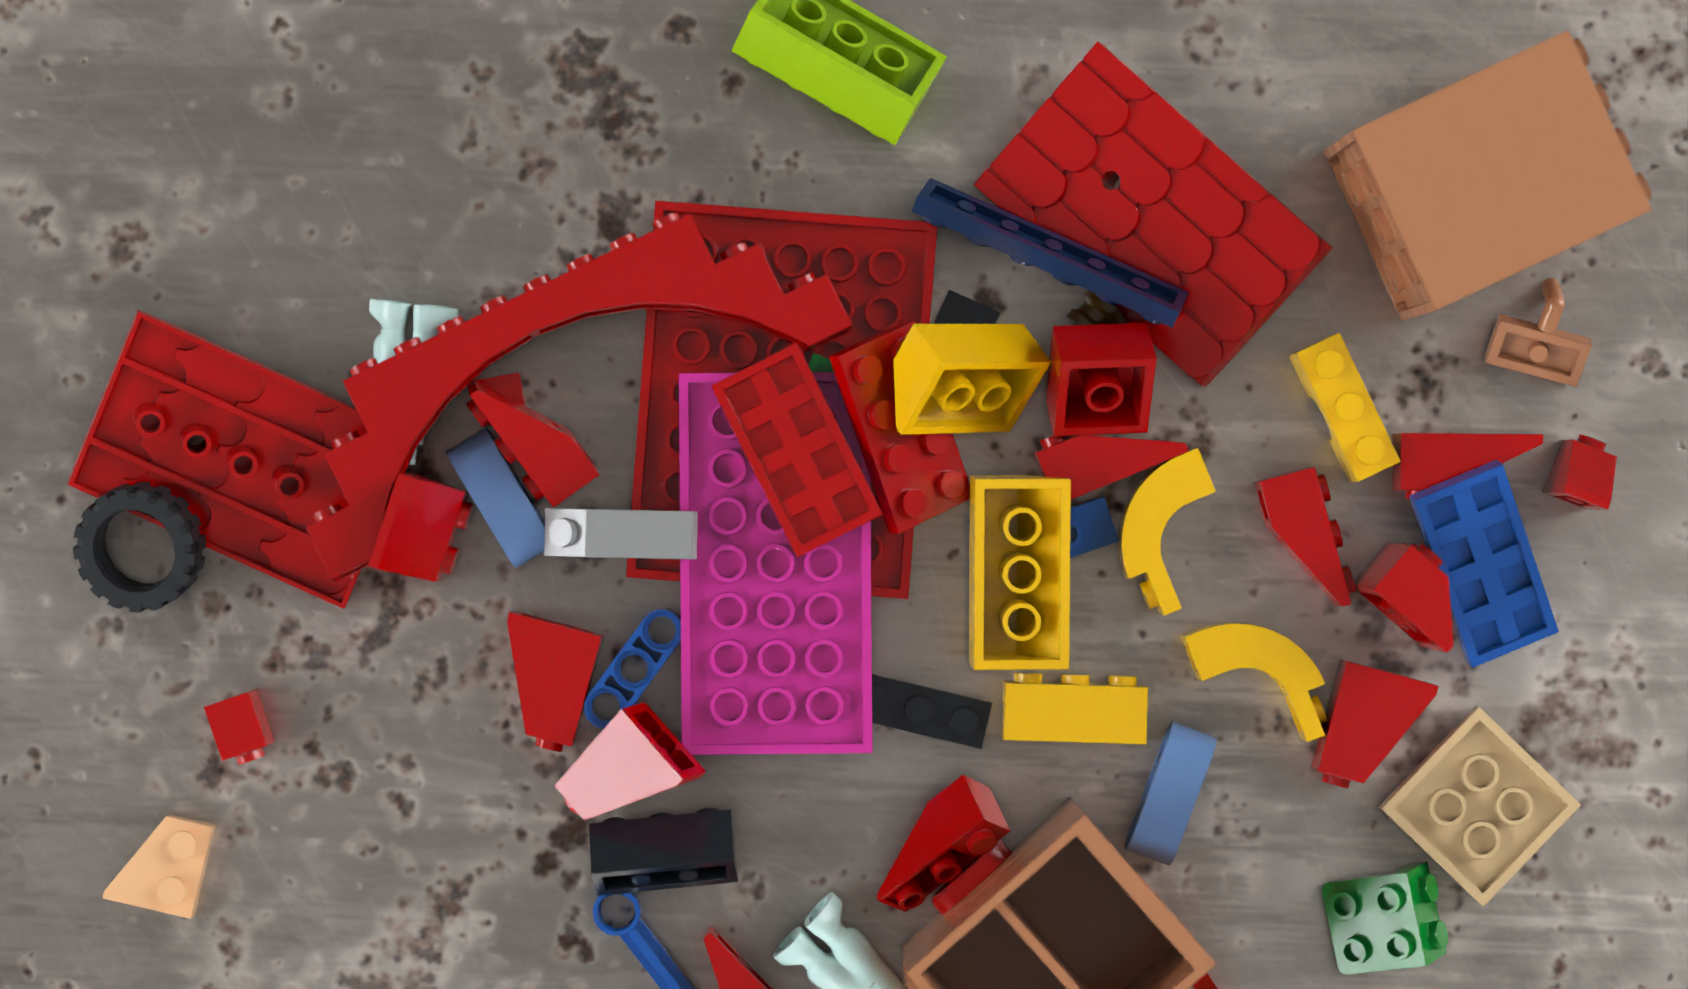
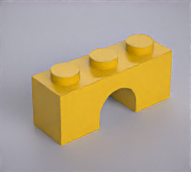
(1347, 407)

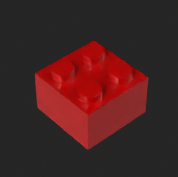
(1100, 379)

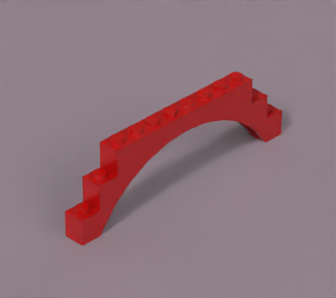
(651, 272)

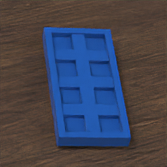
(1488, 560)

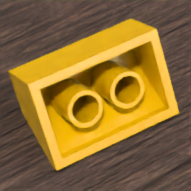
(965, 377)

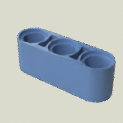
(499, 496)
(1170, 793)

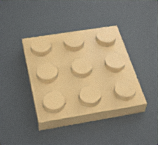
(1479, 806)

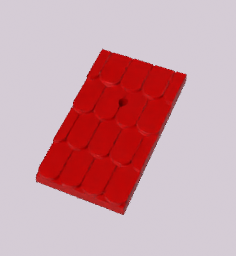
(1178, 209)
(259, 458)

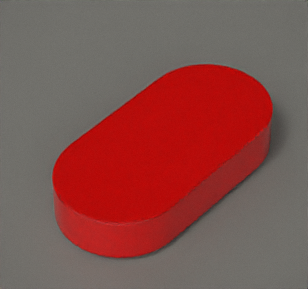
(969, 878)

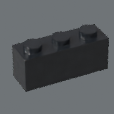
(663, 852)

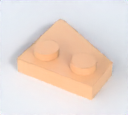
(166, 868)

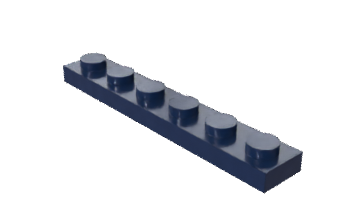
(1051, 252)

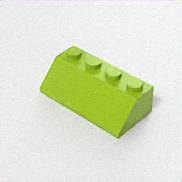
(842, 59)

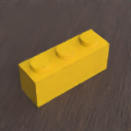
(1074, 709)

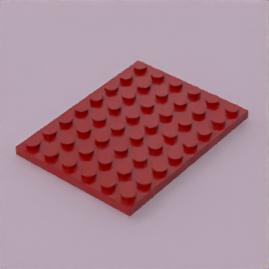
(882, 280)

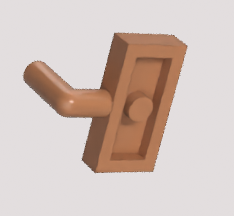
(1540, 347)

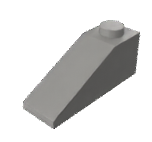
(621, 533)

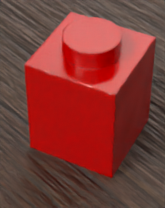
(240, 727)

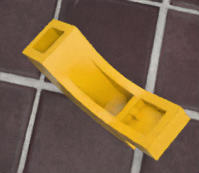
(1145, 517)
(1236, 645)

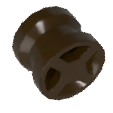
(1095, 312)

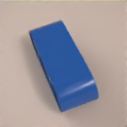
(640, 644)

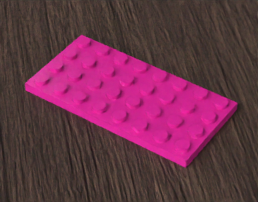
(767, 638)

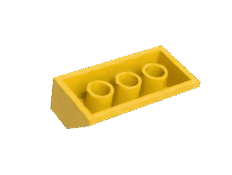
(1019, 572)

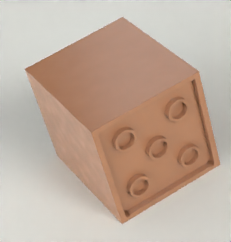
(1488, 176)
(1057, 918)

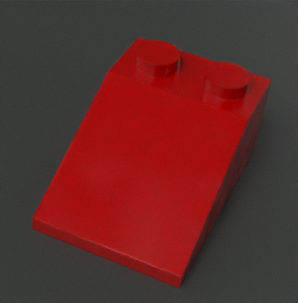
(421, 528)

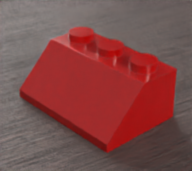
(1411, 593)

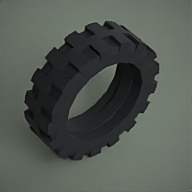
(98, 566)

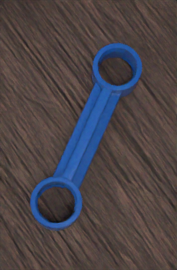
(644, 946)

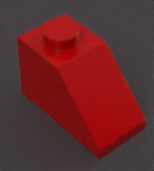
(1582, 474)

